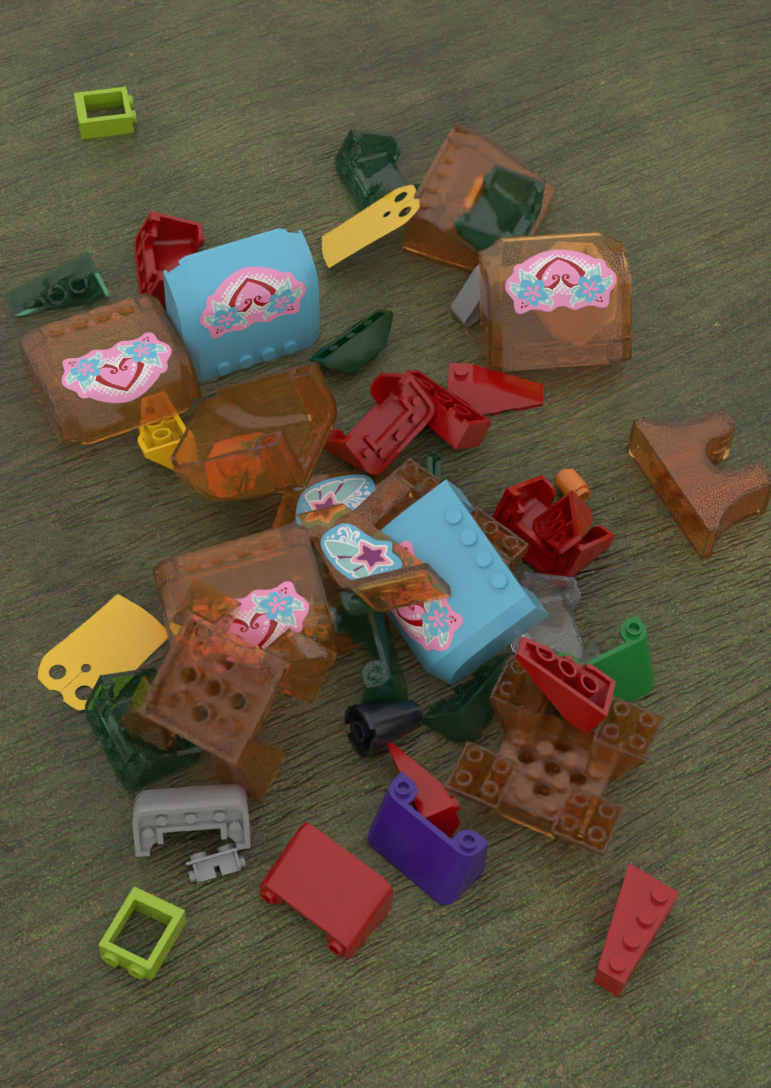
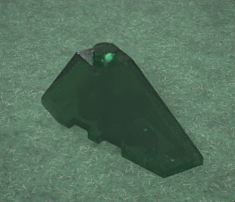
(62, 287)
(469, 709)

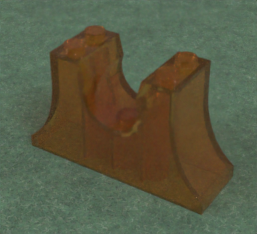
(680, 469)

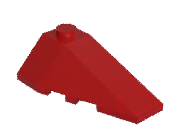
(492, 390)
(431, 798)

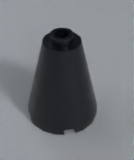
(380, 723)

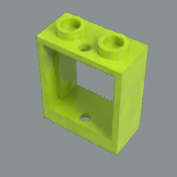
(105, 125)
(156, 909)

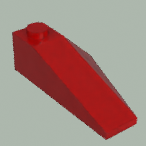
(564, 522)
(575, 690)

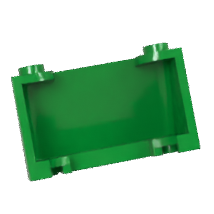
(626, 664)

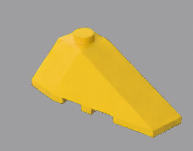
(160, 439)

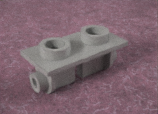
(204, 865)

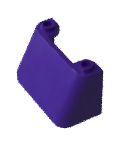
(422, 851)

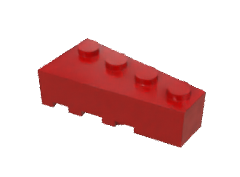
(452, 417)
(637, 919)

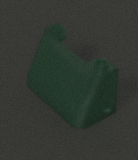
(369, 167)
(504, 210)
(383, 675)
(131, 756)

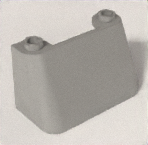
(190, 809)

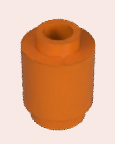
(570, 480)

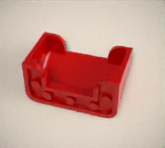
(160, 246)
(387, 428)
(525, 503)
(329, 889)

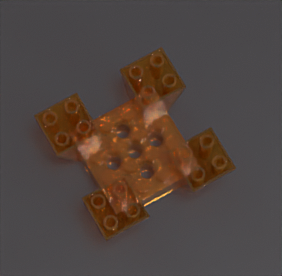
(230, 734)
(535, 738)

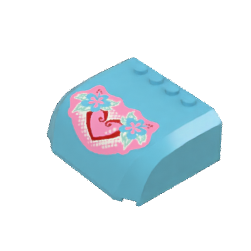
(245, 302)
(486, 599)

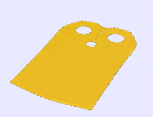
(368, 225)
(110, 642)

